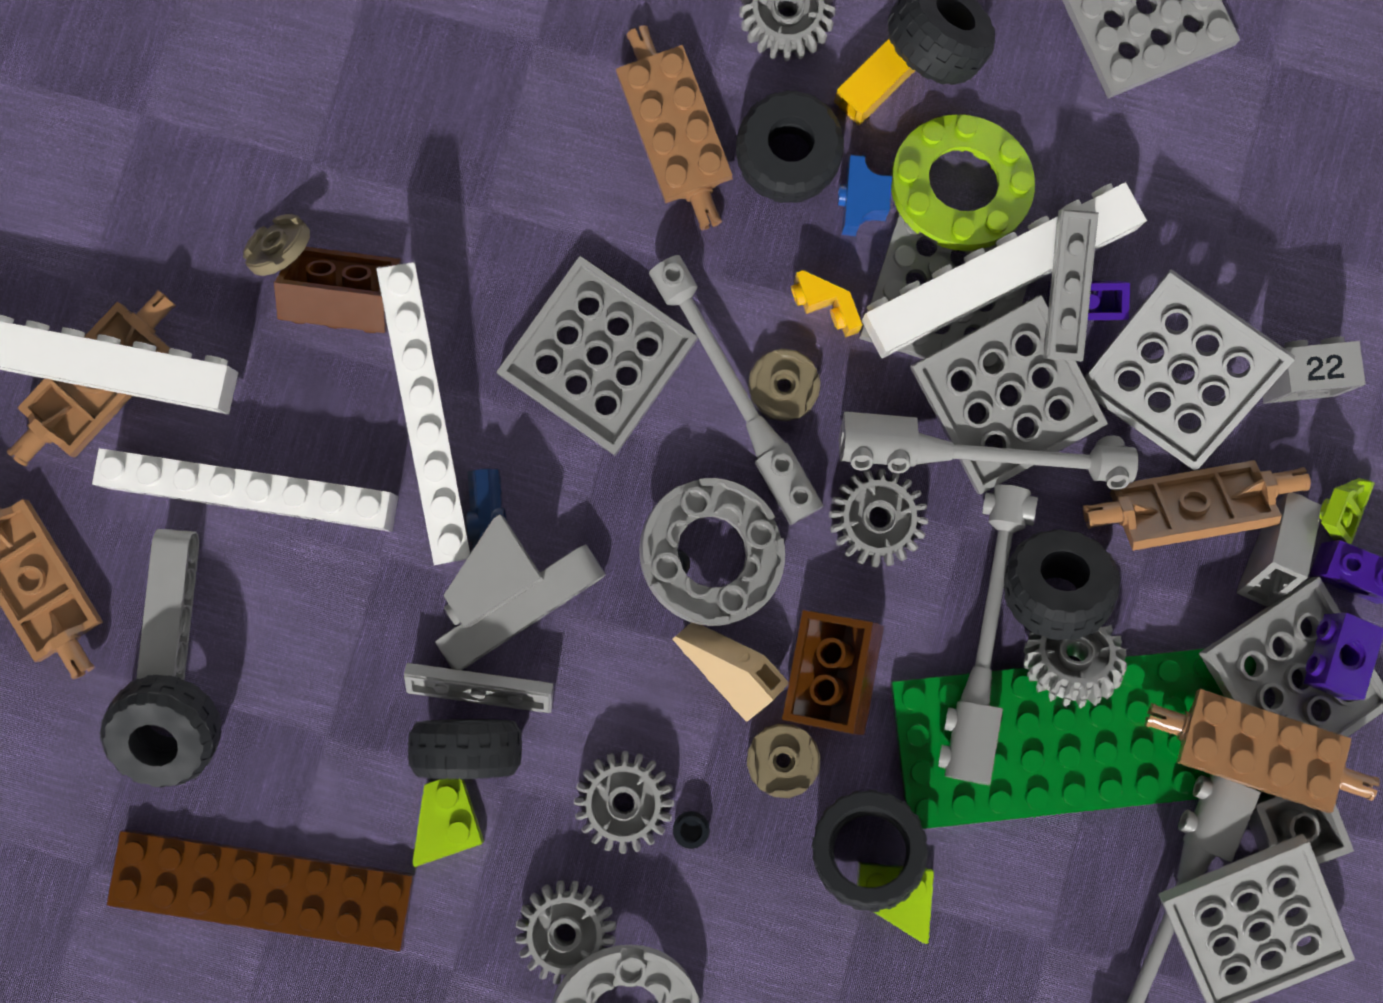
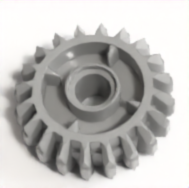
(787, 33)
(900, 514)
(1089, 679)
(617, 824)
(557, 909)

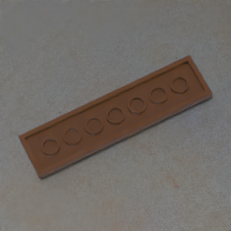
(261, 890)

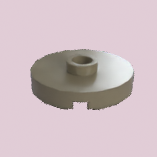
(277, 246)
(787, 366)
(787, 780)

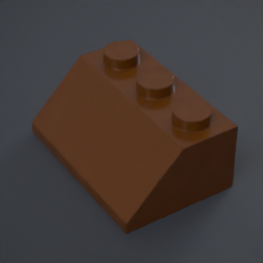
(333, 290)
(833, 672)

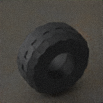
(942, 38)
(794, 114)
(1054, 611)
(464, 748)
(153, 757)

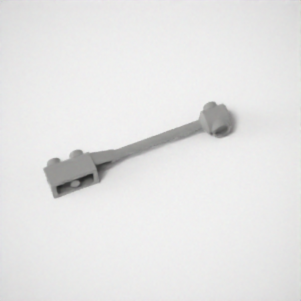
(897, 443)
(774, 456)
(973, 721)
(1209, 832)

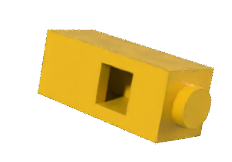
(872, 83)

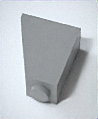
(1282, 551)
(490, 576)

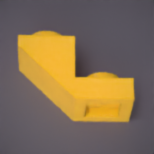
(818, 293)

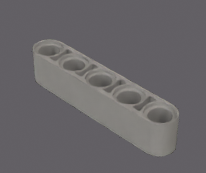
(560, 584)
(168, 603)

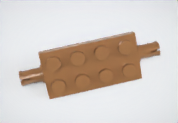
(674, 125)
(76, 413)
(1197, 504)
(42, 591)
(1263, 750)

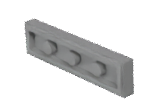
(1071, 285)
(478, 688)

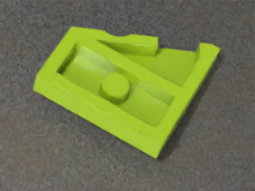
(1345, 509)
(445, 821)
(909, 915)

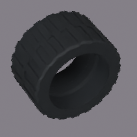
(870, 804)

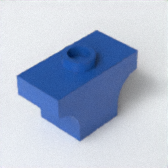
(863, 195)

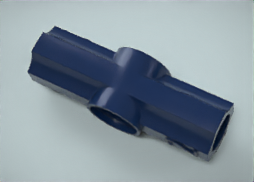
(484, 502)

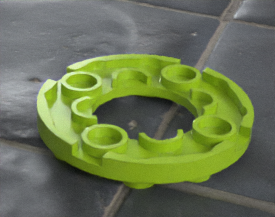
(948, 225)

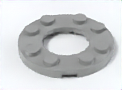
(761, 540)
(628, 967)

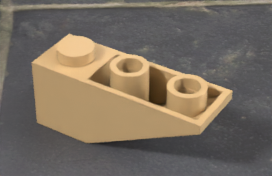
(735, 670)

